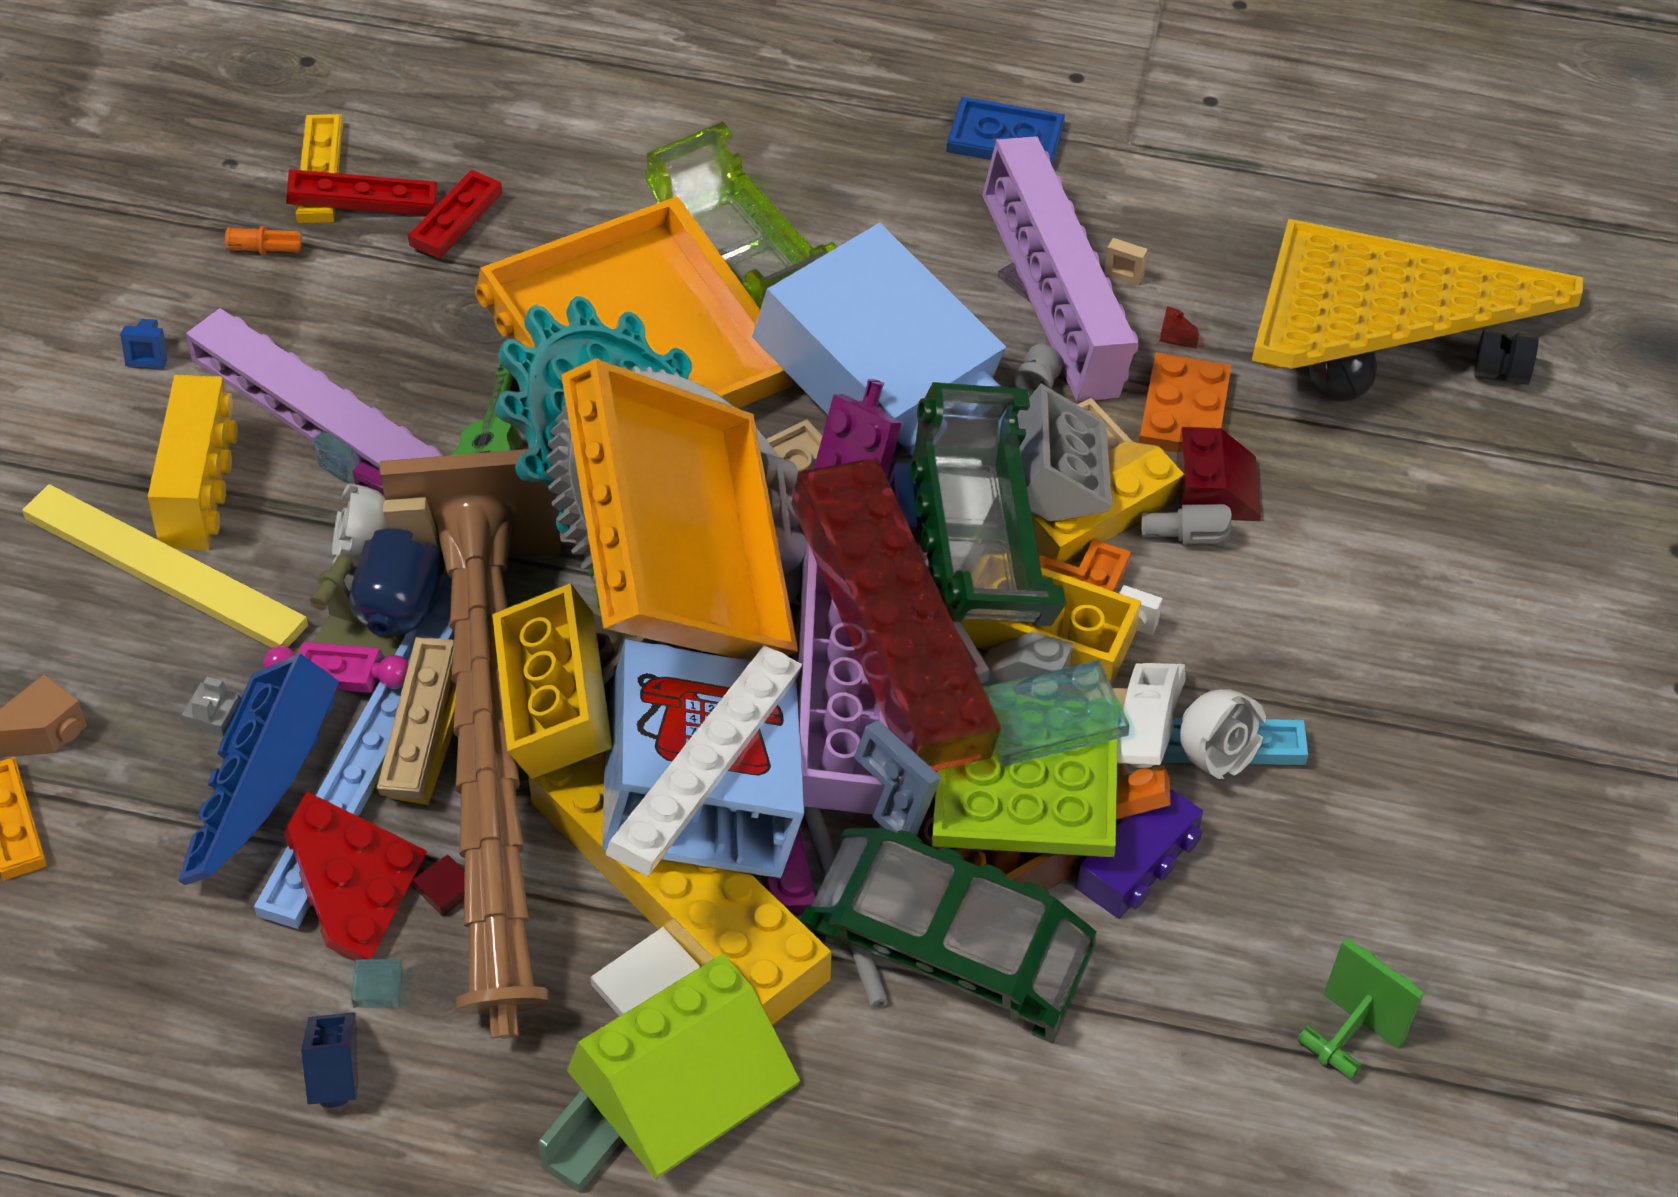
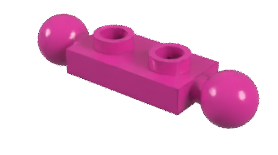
(352, 665)

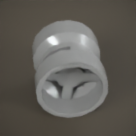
(1040, 366)

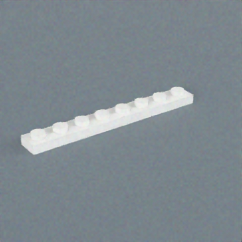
(703, 761)

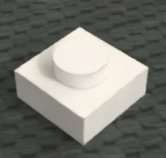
(1149, 609)

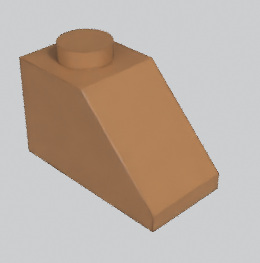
(39, 720)

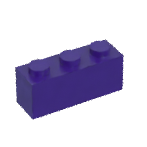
(1143, 852)

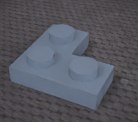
(906, 779)

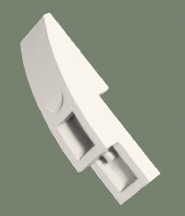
(1150, 710)

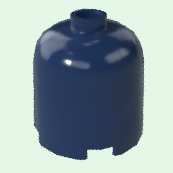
(394, 582)

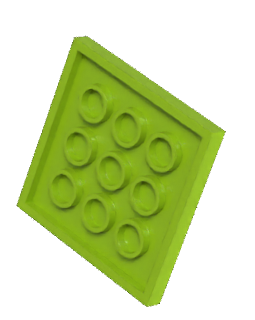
(1033, 805)

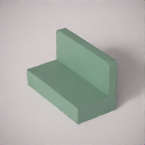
(578, 1143)

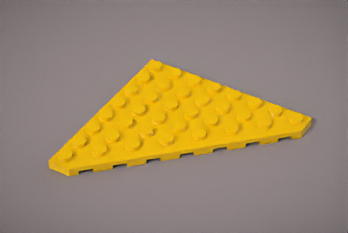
(1364, 293)

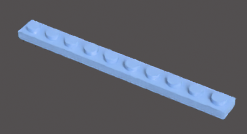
(355, 769)

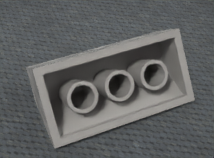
(1064, 458)

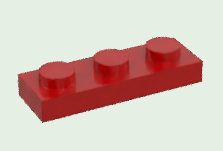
(455, 214)

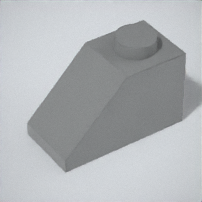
(1026, 657)

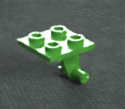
(1372, 997)

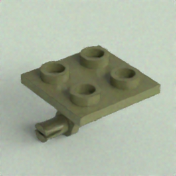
(341, 625)

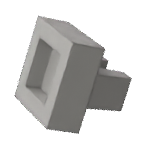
(211, 707)

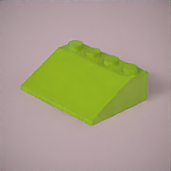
(684, 1066)

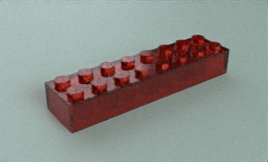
(894, 614)

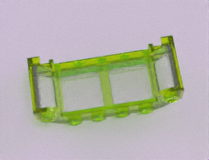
(730, 209)

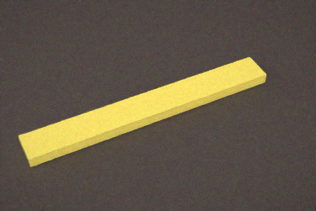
(165, 568)

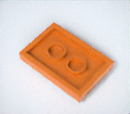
(1183, 395)

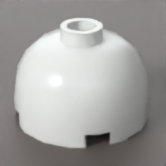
(357, 521)
(1222, 731)

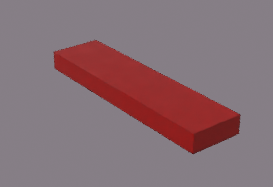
(360, 192)

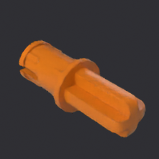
(262, 240)

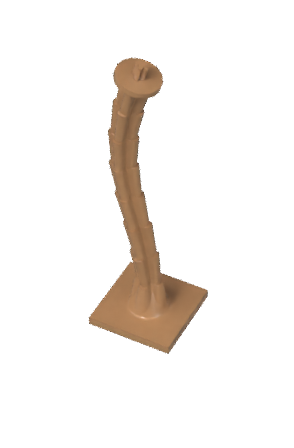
(481, 522)

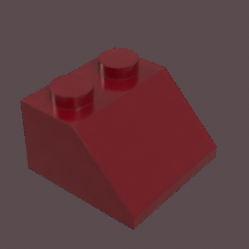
(1218, 472)

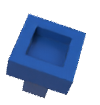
(144, 345)

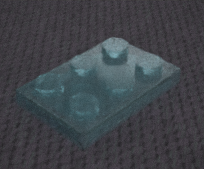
(1055, 712)

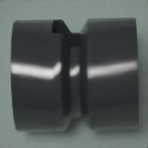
(1506, 356)

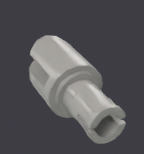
(1191, 524)

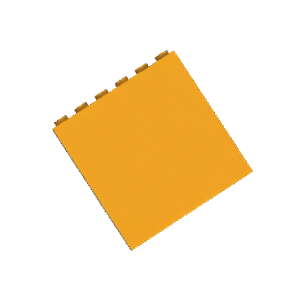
(664, 273)
(676, 514)

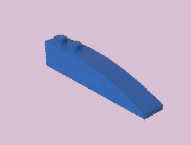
(261, 755)

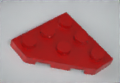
(350, 873)

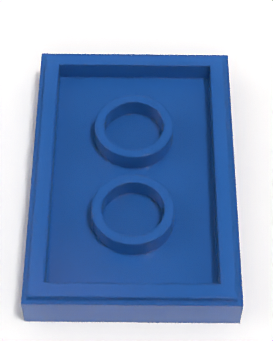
(982, 122)

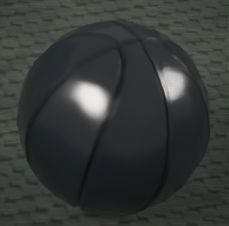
(1344, 377)

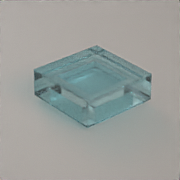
(334, 456)
(377, 983)

